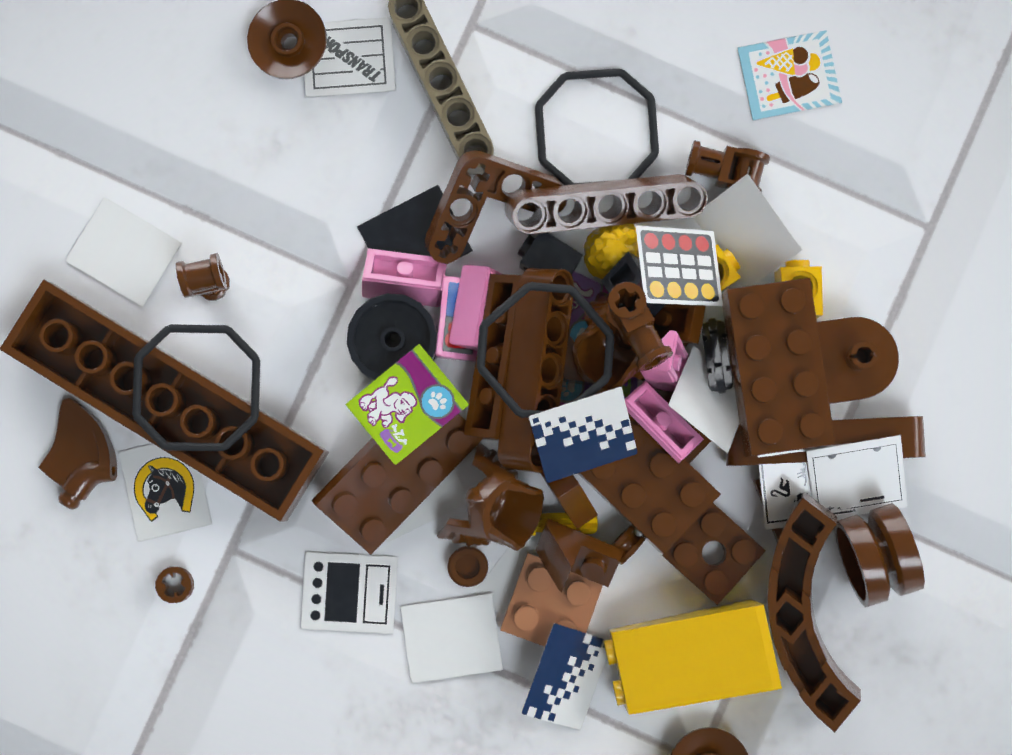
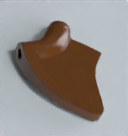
(80, 454)

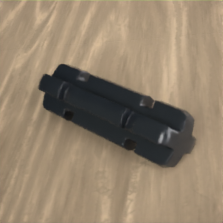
(717, 356)

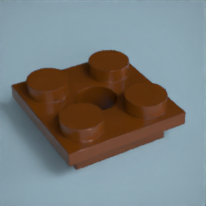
(739, 554)

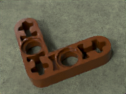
(485, 185)

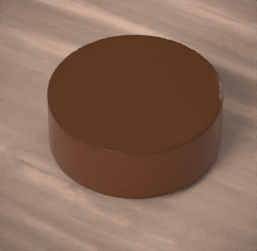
(467, 566)

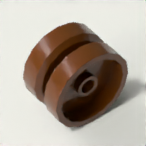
(879, 555)

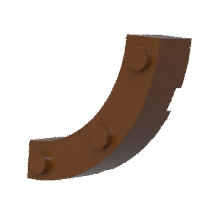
(792, 616)

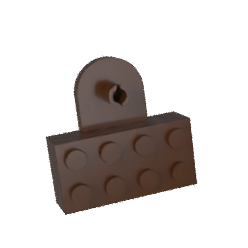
(795, 367)
(653, 489)

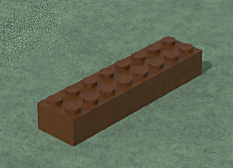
(96, 363)

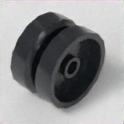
(375, 323)

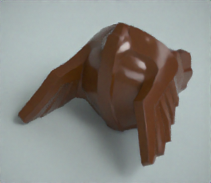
(590, 351)
(498, 507)

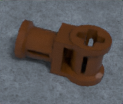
(726, 166)
(203, 278)
(636, 326)

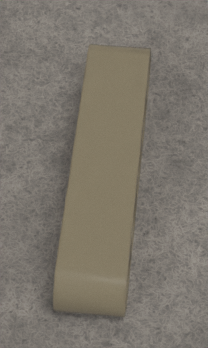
(440, 63)

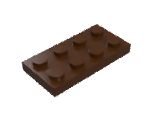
(376, 496)

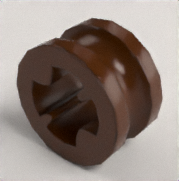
(628, 542)
(162, 587)

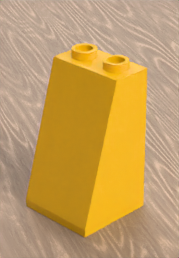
(693, 657)

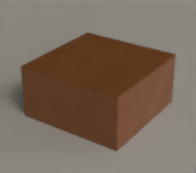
(572, 500)

